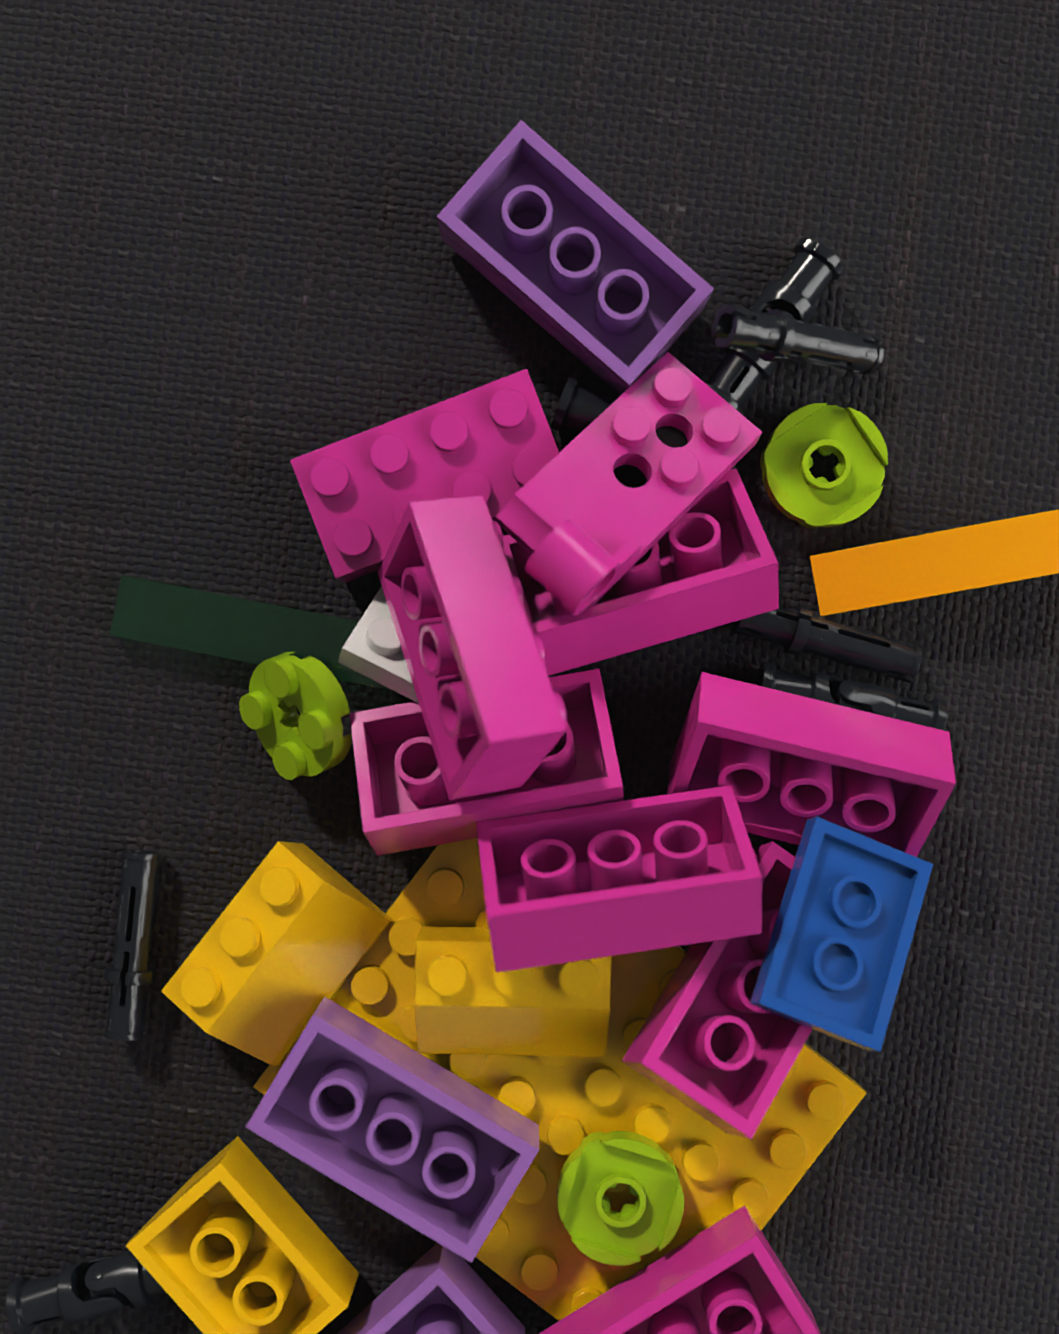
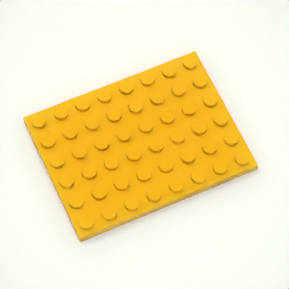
(593, 1095)

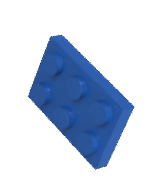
(842, 934)

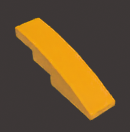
(937, 563)

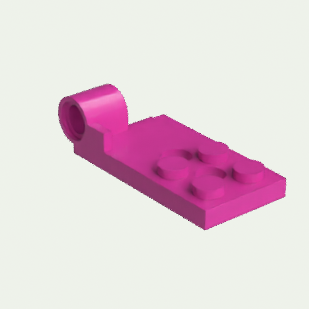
(591, 527)

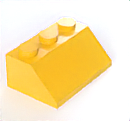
(277, 953)
(515, 1012)
(244, 1253)

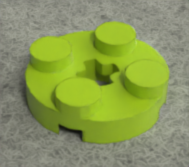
(858, 474)
(304, 742)
(639, 1227)

